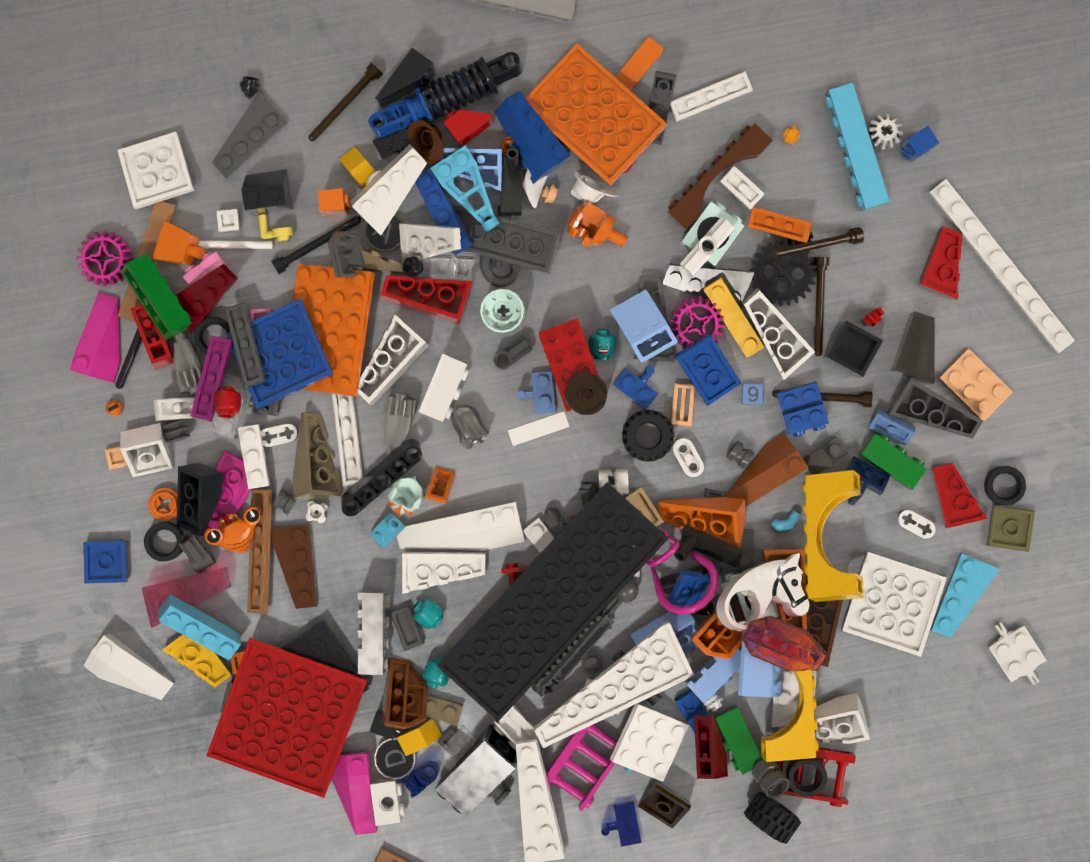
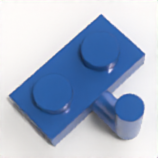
(636, 387)

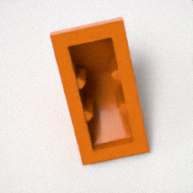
(440, 485)

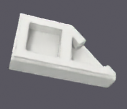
(533, 190)

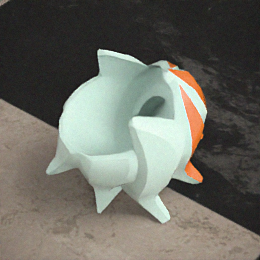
(405, 496)

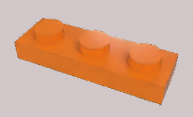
(780, 224)

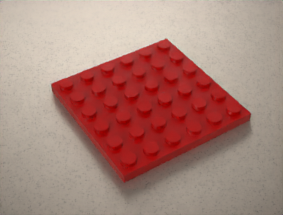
(286, 717)

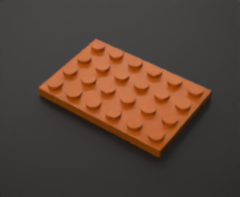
(595, 114)
(340, 318)

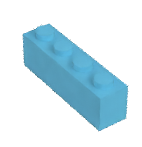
(199, 627)

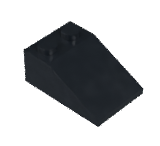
(411, 72)
(197, 496)

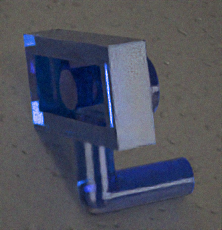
(625, 823)

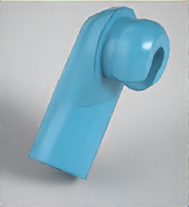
(785, 525)

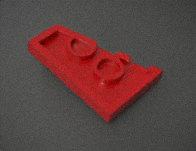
(943, 264)
(954, 497)

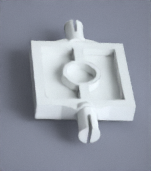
(1017, 653)

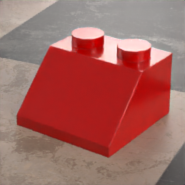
(466, 125)

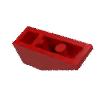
(155, 344)

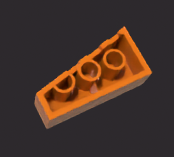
(783, 554)

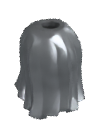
(469, 426)

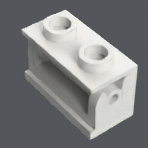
(515, 727)

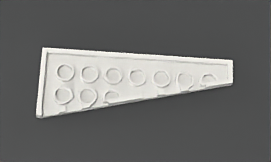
(637, 675)

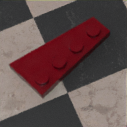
(205, 294)

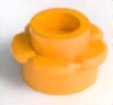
(791, 135)

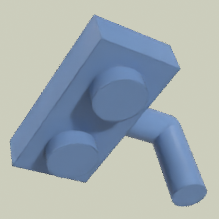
(542, 392)

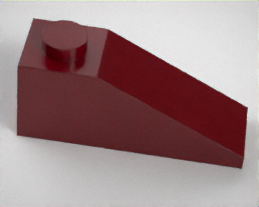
(710, 751)

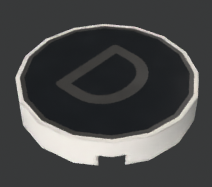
(392, 761)

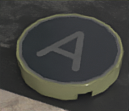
(388, 240)

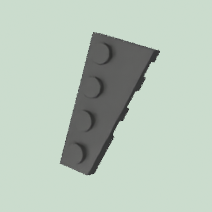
(654, 288)

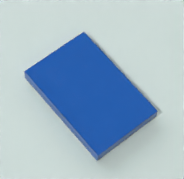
(708, 369)

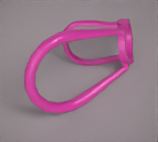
(714, 580)

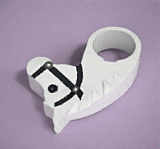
(766, 582)

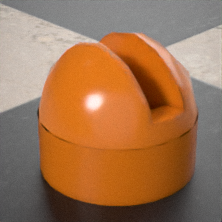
(115, 412)

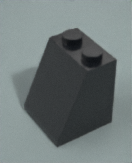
(266, 193)

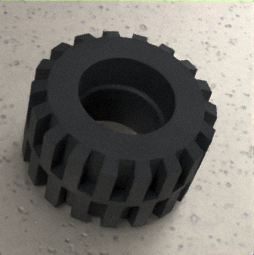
(666, 435)
(772, 817)

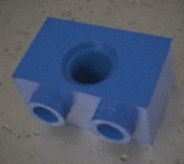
(918, 144)

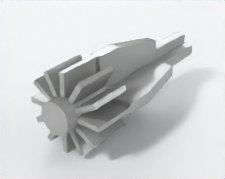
(186, 364)
(397, 419)

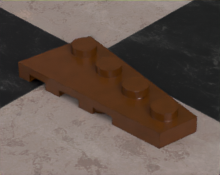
(296, 561)

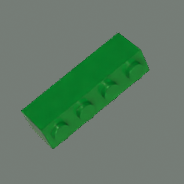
(156, 296)

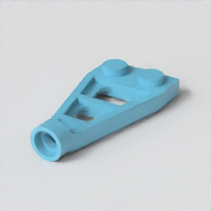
(452, 167)

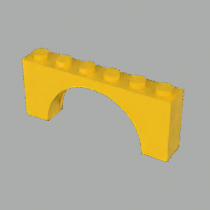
(822, 496)
(798, 736)

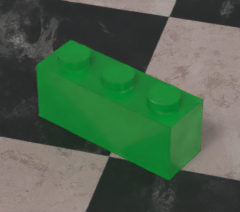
(893, 460)
(738, 739)

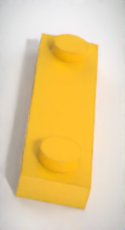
(734, 317)

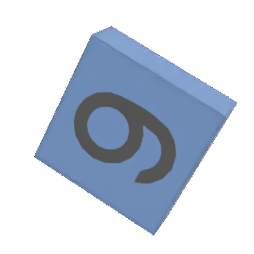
(752, 394)

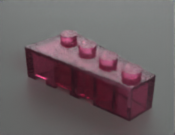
(190, 589)

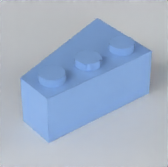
(489, 164)

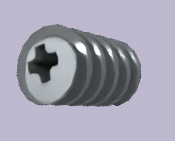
(176, 430)

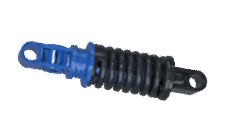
(455, 89)

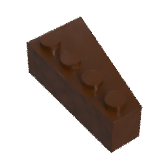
(823, 622)

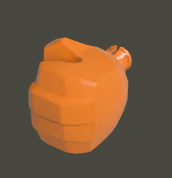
(593, 226)

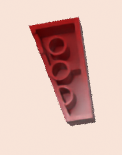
(430, 296)

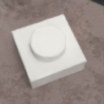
(228, 220)

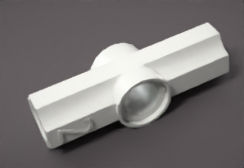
(716, 237)

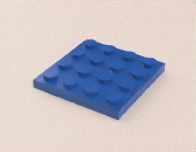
(288, 353)

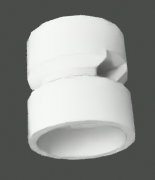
(620, 479)

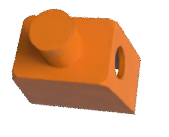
(177, 246)

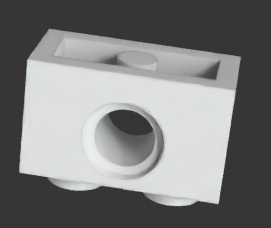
(382, 813)

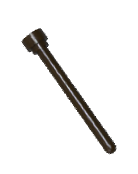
(371, 74)
(853, 236)
(822, 263)
(863, 399)

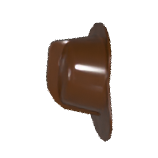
(426, 140)

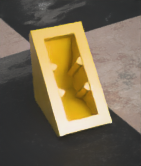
(357, 166)
(419, 737)

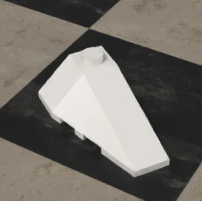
(122, 666)
(839, 720)

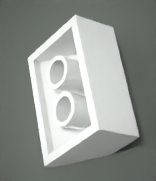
(444, 388)

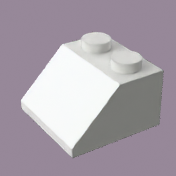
(145, 450)

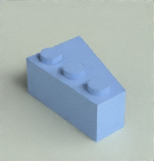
(712, 675)

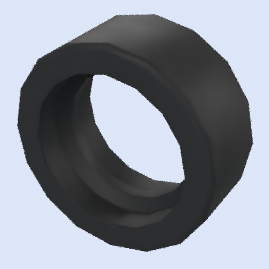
(201, 328)
(1021, 485)
(148, 541)
(811, 790)

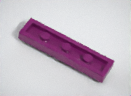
(211, 377)

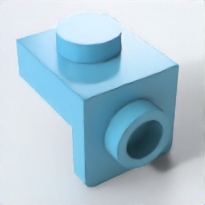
(387, 530)

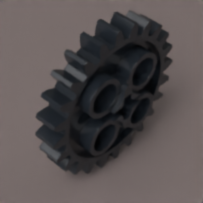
(768, 285)

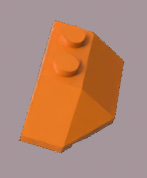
(716, 639)

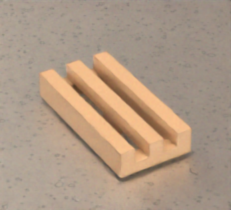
(674, 405)

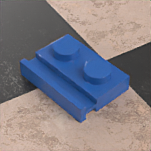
(689, 588)

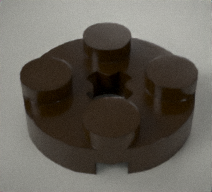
(574, 391)

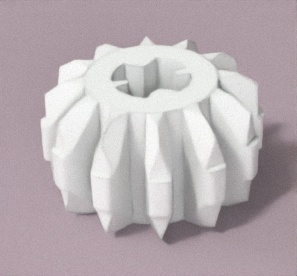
(882, 124)

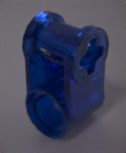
(417, 779)

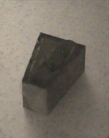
(916, 349)

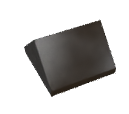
(664, 804)

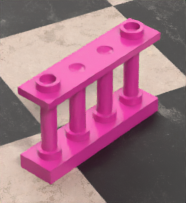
(564, 759)

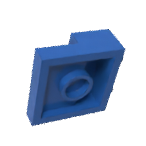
(802, 409)

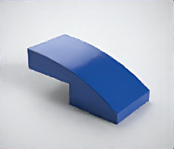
(689, 706)

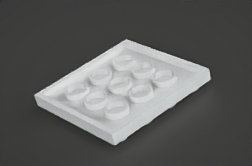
(895, 605)

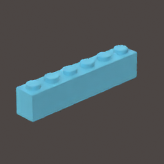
(857, 147)

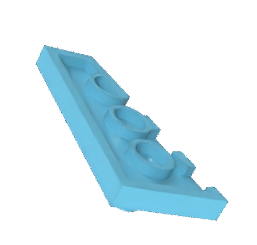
(964, 589)

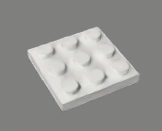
(155, 170)
(649, 742)

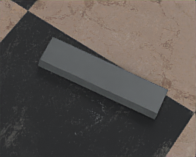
(245, 345)

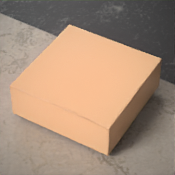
(115, 458)

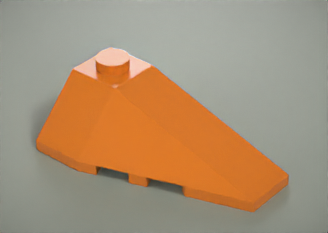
(715, 516)

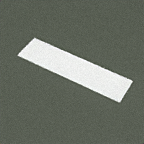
(538, 428)

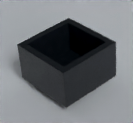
(853, 349)

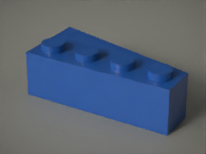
(531, 137)

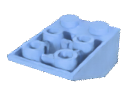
(643, 326)

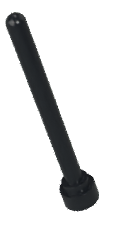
(282, 263)
(129, 360)

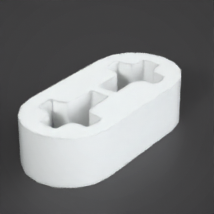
(277, 430)
(918, 520)

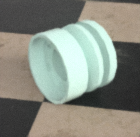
(494, 302)

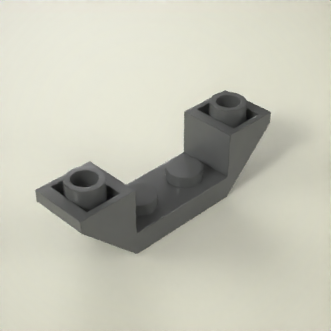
(661, 97)

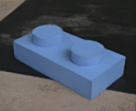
(892, 427)

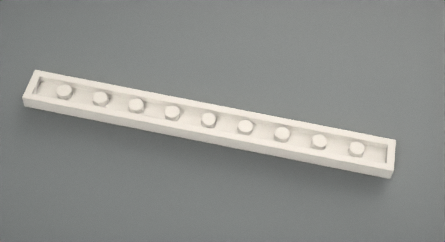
(1001, 266)

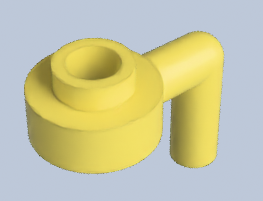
(281, 234)

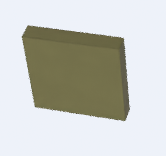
(1010, 528)

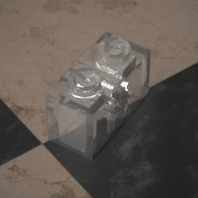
(452, 267)

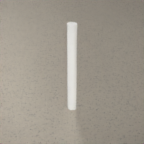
(236, 244)

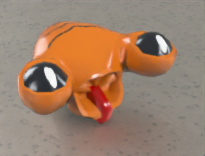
(233, 532)

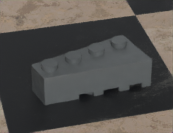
(931, 409)

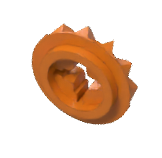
(155, 502)

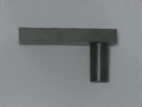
(512, 183)
(707, 545)

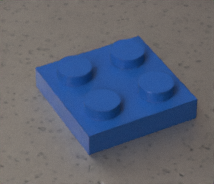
(105, 562)

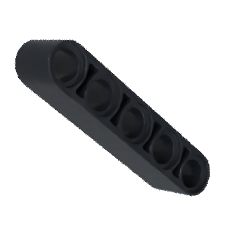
(379, 486)

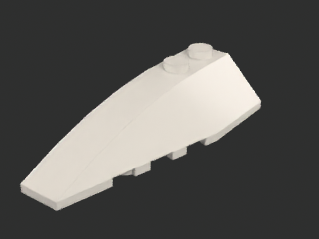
(471, 530)

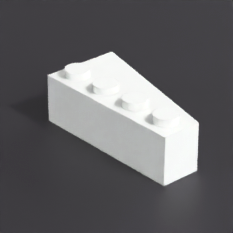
(390, 361)

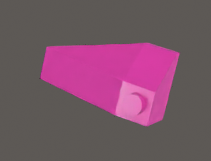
(98, 347)
(352, 783)

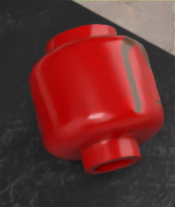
(227, 402)

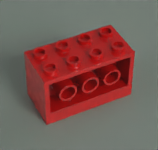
(567, 355)

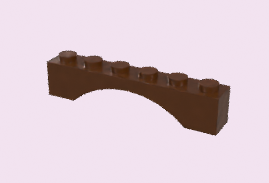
(749, 146)

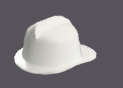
(590, 189)

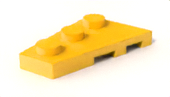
(199, 659)

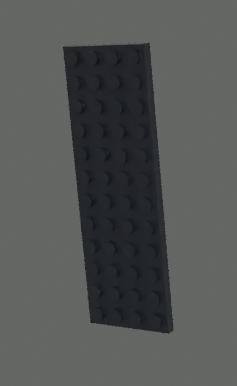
(552, 601)

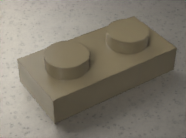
(443, 710)

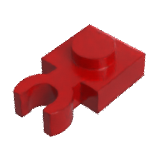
(873, 317)

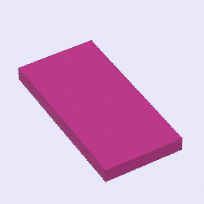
(234, 487)

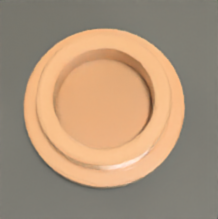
(549, 193)

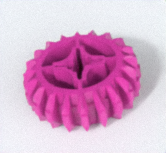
(103, 251)
(705, 319)

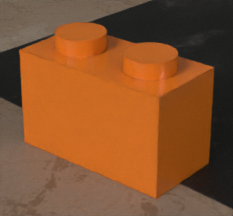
(334, 202)

